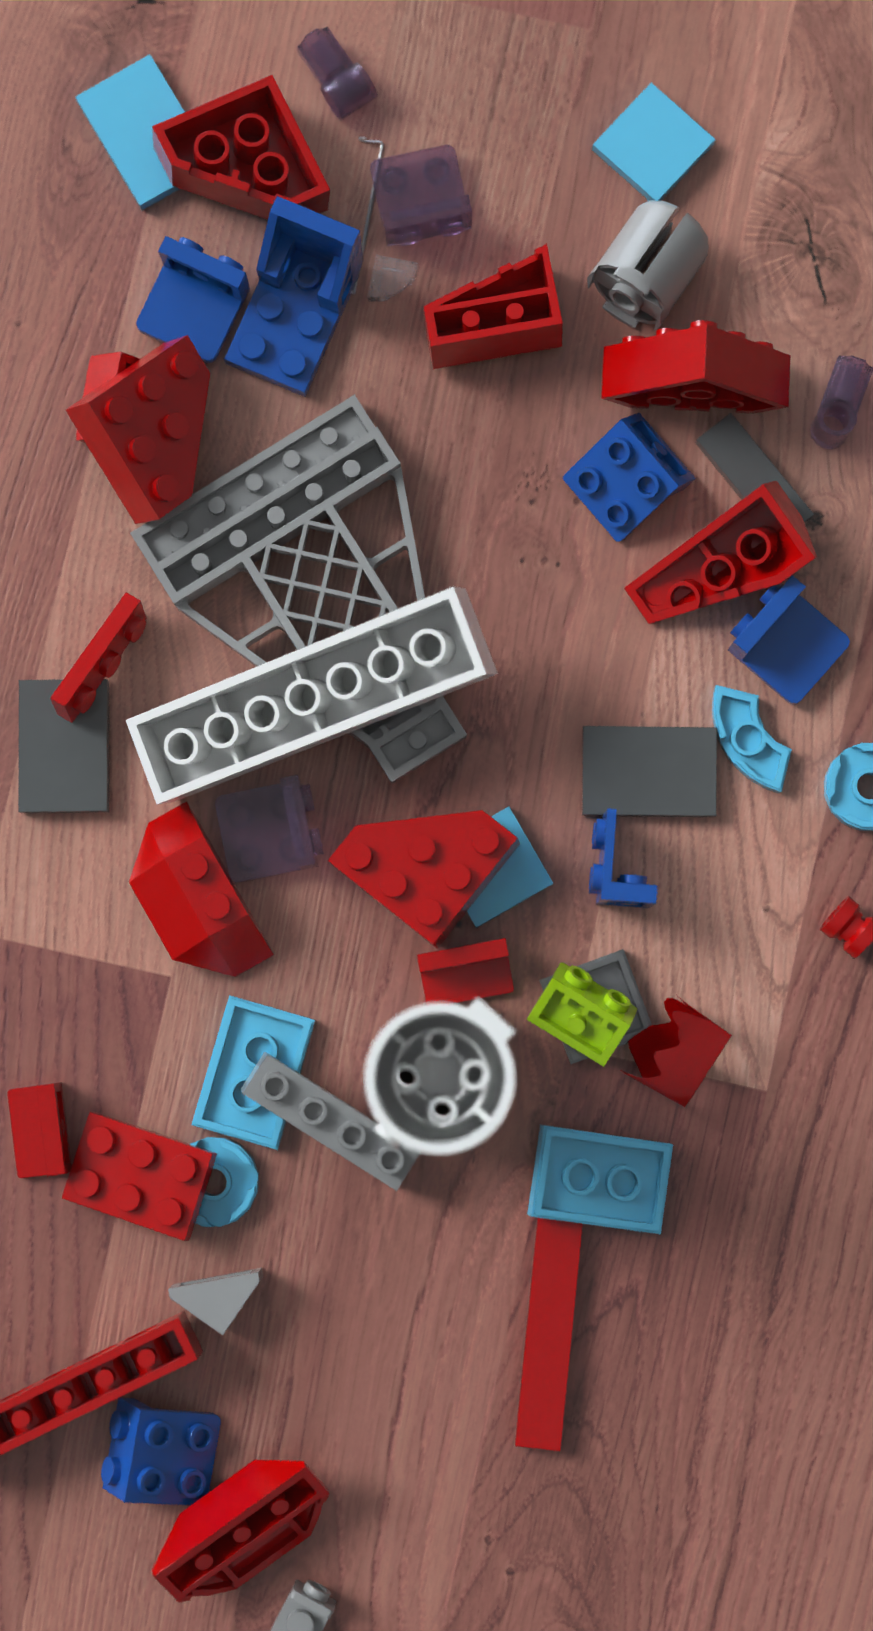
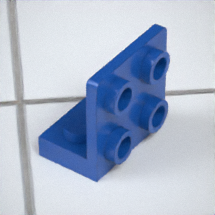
(627, 476)
(629, 889)

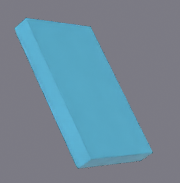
(123, 117)
(243, 1037)
(600, 1179)

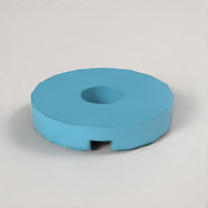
(842, 790)
(241, 1183)

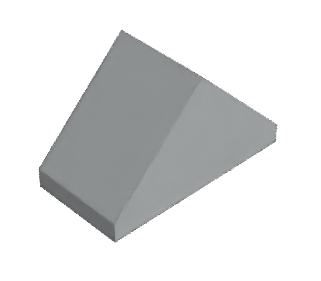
(216, 1298)

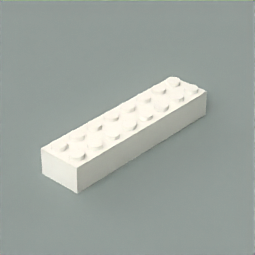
(312, 695)

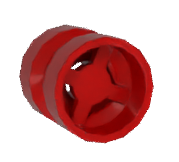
(848, 924)

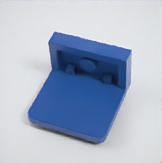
(194, 297)
(788, 642)
(159, 1454)

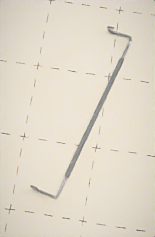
(370, 204)

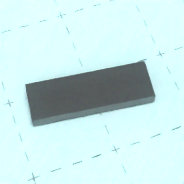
(743, 461)

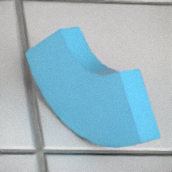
(746, 740)

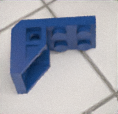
(302, 290)

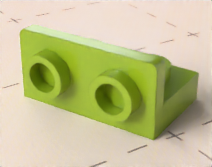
(583, 1013)

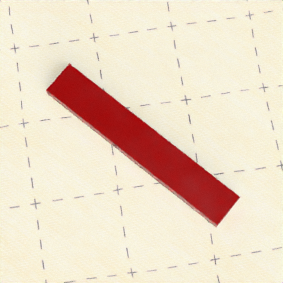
(548, 1334)

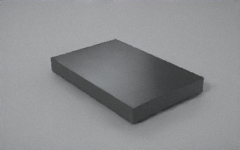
(62, 761)
(649, 771)

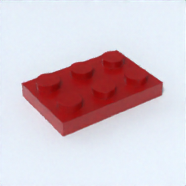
(139, 1176)

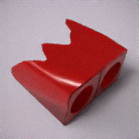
(677, 1053)

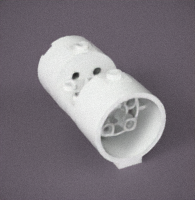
(456, 1060)

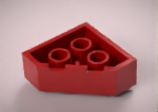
(242, 152)
(696, 371)
(148, 428)
(426, 866)

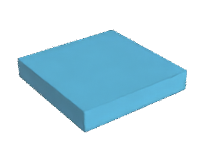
(653, 144)
(516, 880)

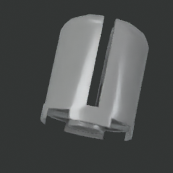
(619, 272)

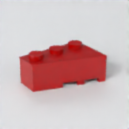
(497, 316)

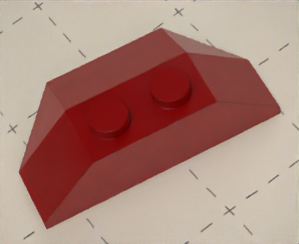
(194, 898)
(240, 1528)

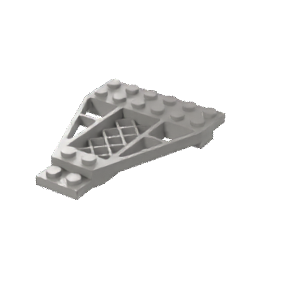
(266, 506)

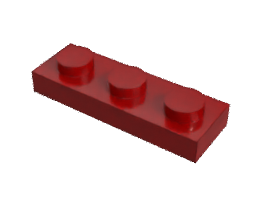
(99, 658)

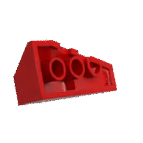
(738, 553)

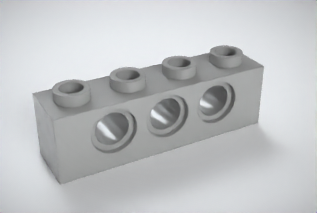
(327, 1120)

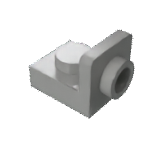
(305, 1608)

